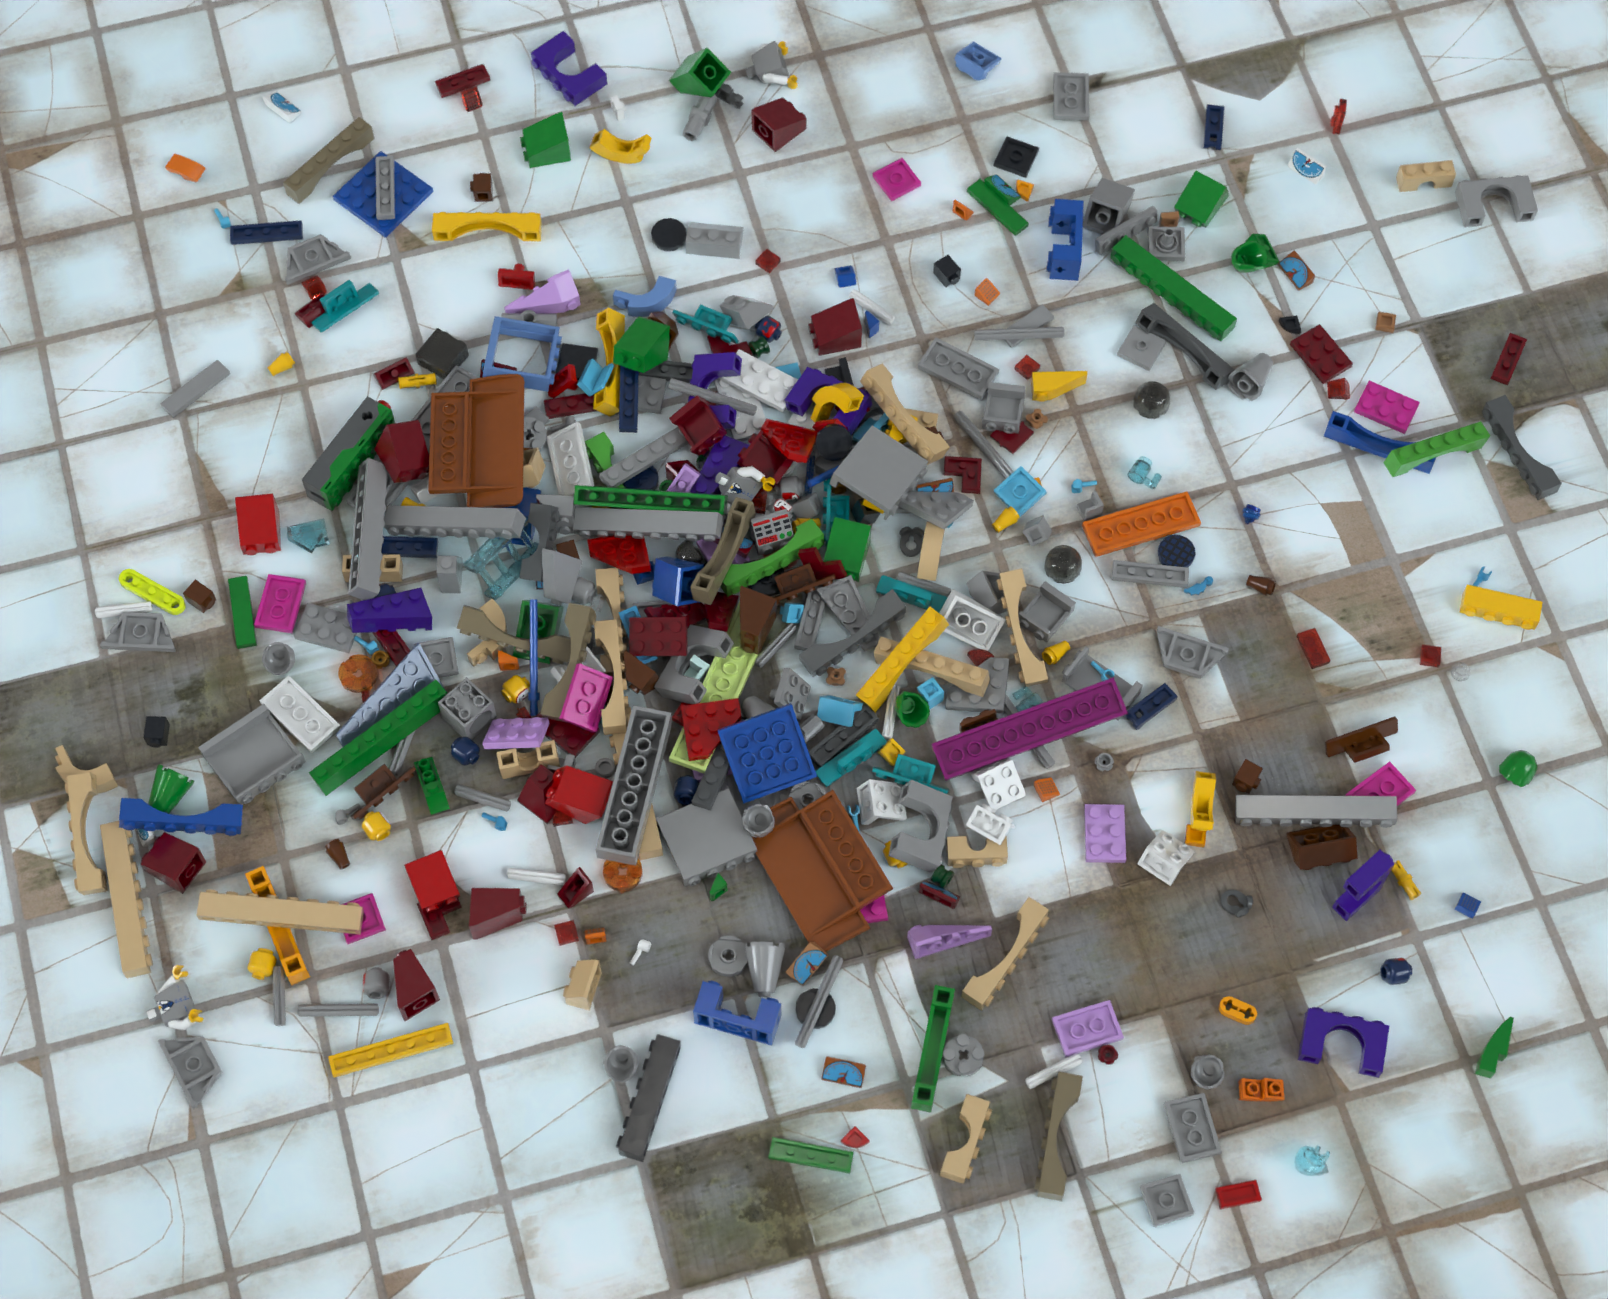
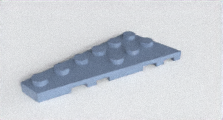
(401, 684)

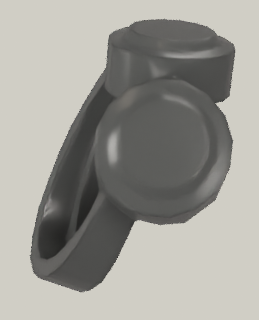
(905, 533)
(1247, 902)

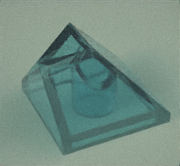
(309, 535)

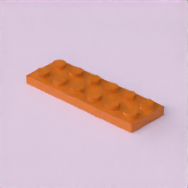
(1141, 524)

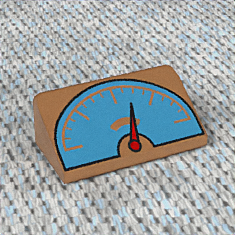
(807, 963)

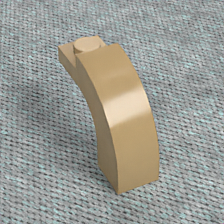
(930, 552)
(485, 648)
(104, 776)

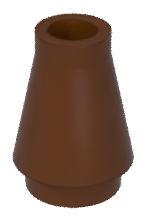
(1262, 584)
(337, 853)

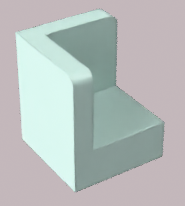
(698, 668)

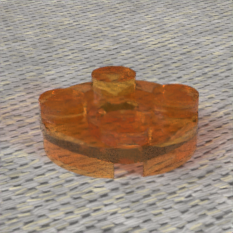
(358, 684)
(622, 883)

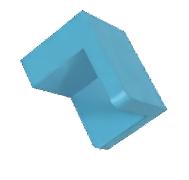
(931, 692)

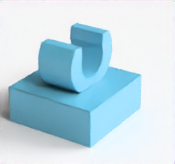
(791, 612)

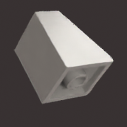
(1107, 206)

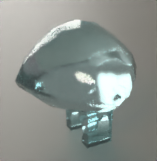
(1310, 1162)

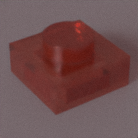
(768, 261)
(1026, 367)
(1430, 656)
(566, 932)

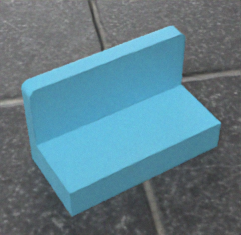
(594, 377)
(881, 424)
(838, 710)

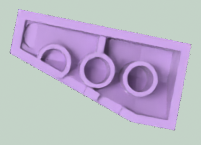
(554, 297)
(937, 938)

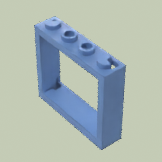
(529, 331)

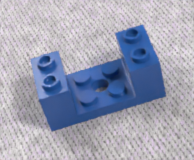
(1066, 219)
(708, 1014)

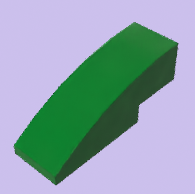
(1495, 1050)

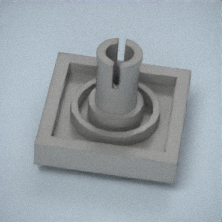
(1167, 243)
(791, 690)

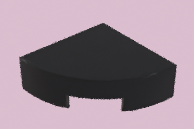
(1290, 324)

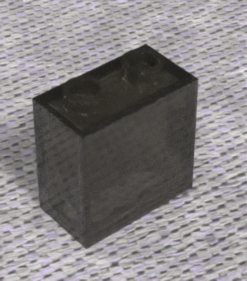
(441, 353)

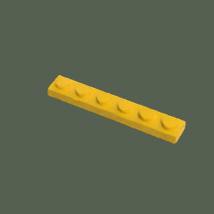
(390, 1050)

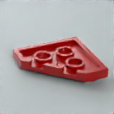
(790, 440)
(623, 553)
(702, 723)

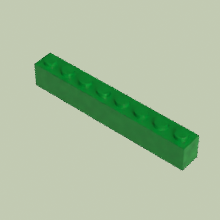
(1173, 288)
(649, 499)
(378, 738)

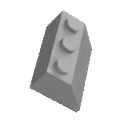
(714, 240)

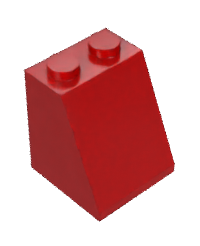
(258, 524)
(579, 794)
(432, 881)

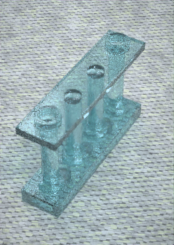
(489, 551)

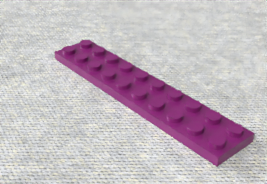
(1029, 729)

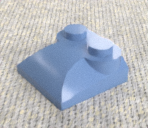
(976, 61)

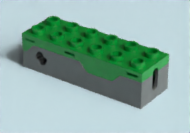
(339, 463)

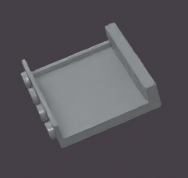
(880, 471)
(252, 755)
(707, 840)

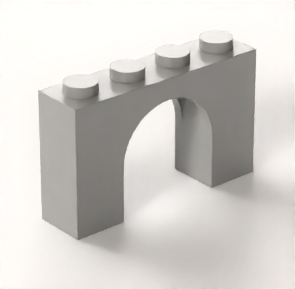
(1514, 189)
(700, 642)
(936, 809)

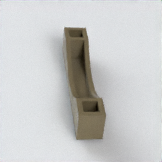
(305, 179)
(712, 575)
(476, 622)
(579, 623)
(1053, 1178)

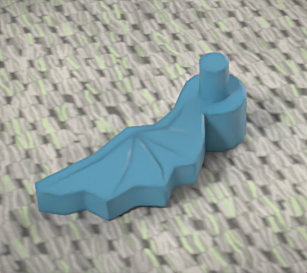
(1198, 588)

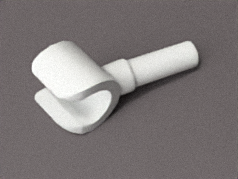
(643, 945)

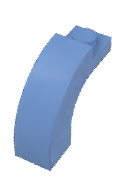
(653, 301)

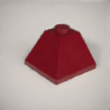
(534, 794)

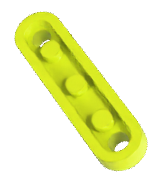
(152, 591)

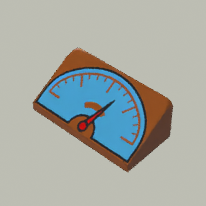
(1297, 270)
(943, 485)
(843, 1072)

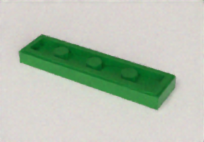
(997, 207)
(242, 612)
(811, 1155)

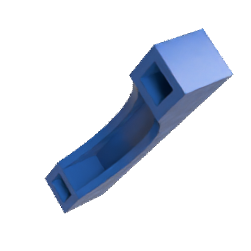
(1349, 432)
(140, 815)

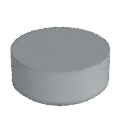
(605, 768)

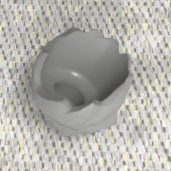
(278, 658)
(758, 820)
(621, 1063)
(1207, 1071)

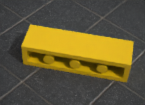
(1500, 607)

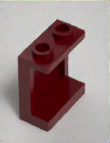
(699, 425)
(764, 457)

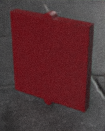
(1013, 441)

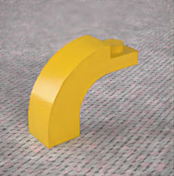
(620, 150)
(842, 394)
(1202, 801)

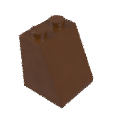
(756, 619)

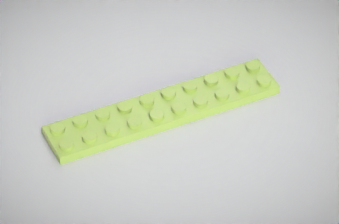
(723, 682)

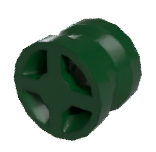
(759, 347)
(942, 876)

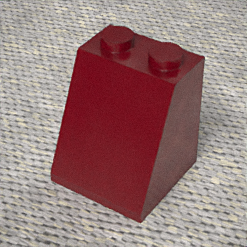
(777, 123)
(836, 328)
(404, 451)
(173, 861)
(495, 909)
(413, 986)

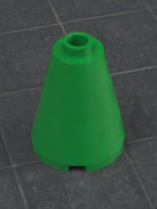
(168, 789)

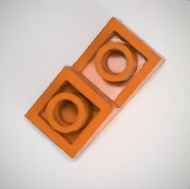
(185, 167)
(1261, 1090)

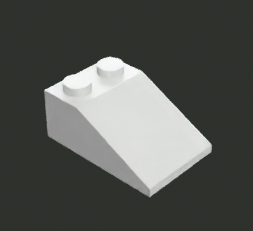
(971, 620)

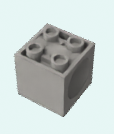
(467, 709)

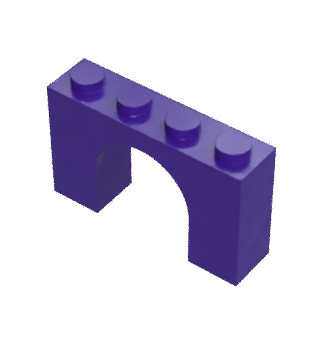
(573, 87)
(711, 367)
(809, 383)
(1363, 884)
(1371, 1036)

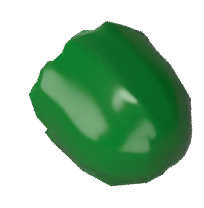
(1249, 257)
(912, 709)
(1519, 768)

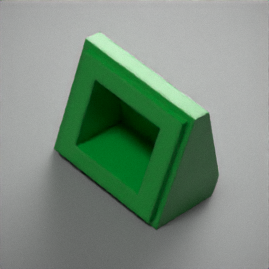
(718, 888)

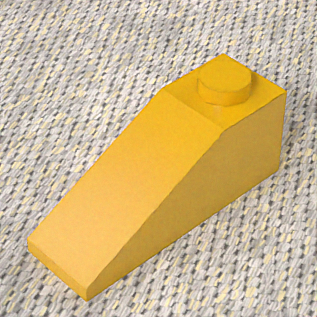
(1053, 384)

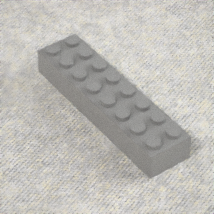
(634, 785)

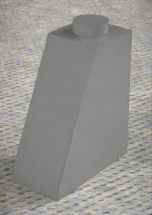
(449, 573)
(559, 576)

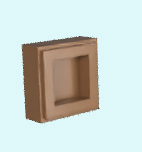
(1169, 219)
(1385, 322)

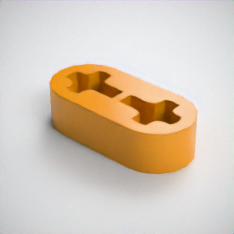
(1239, 1006)

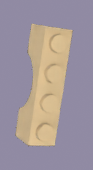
(957, 1163)

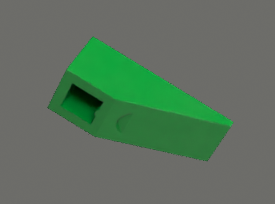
(431, 785)

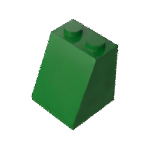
(700, 74)
(546, 142)
(1201, 199)
(643, 345)
(850, 544)

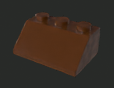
(1322, 846)

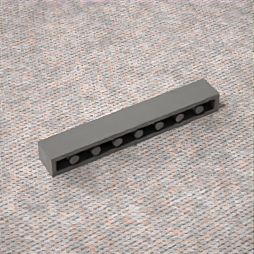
(454, 521)
(648, 523)
(368, 530)
(1316, 810)

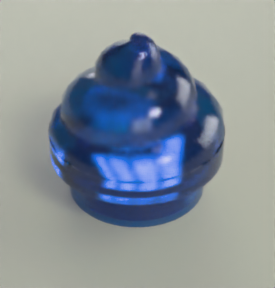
(1251, 513)

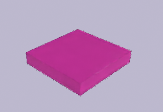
(896, 179)
(372, 920)

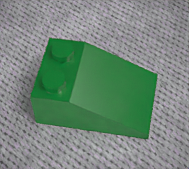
(548, 620)

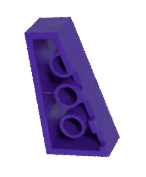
(721, 459)
(391, 612)

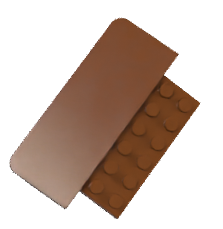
(479, 442)
(821, 869)

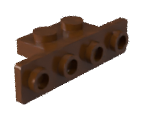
(799, 580)
(1364, 742)
(378, 785)

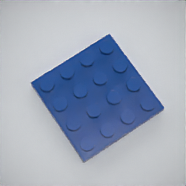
(360, 196)
(767, 753)

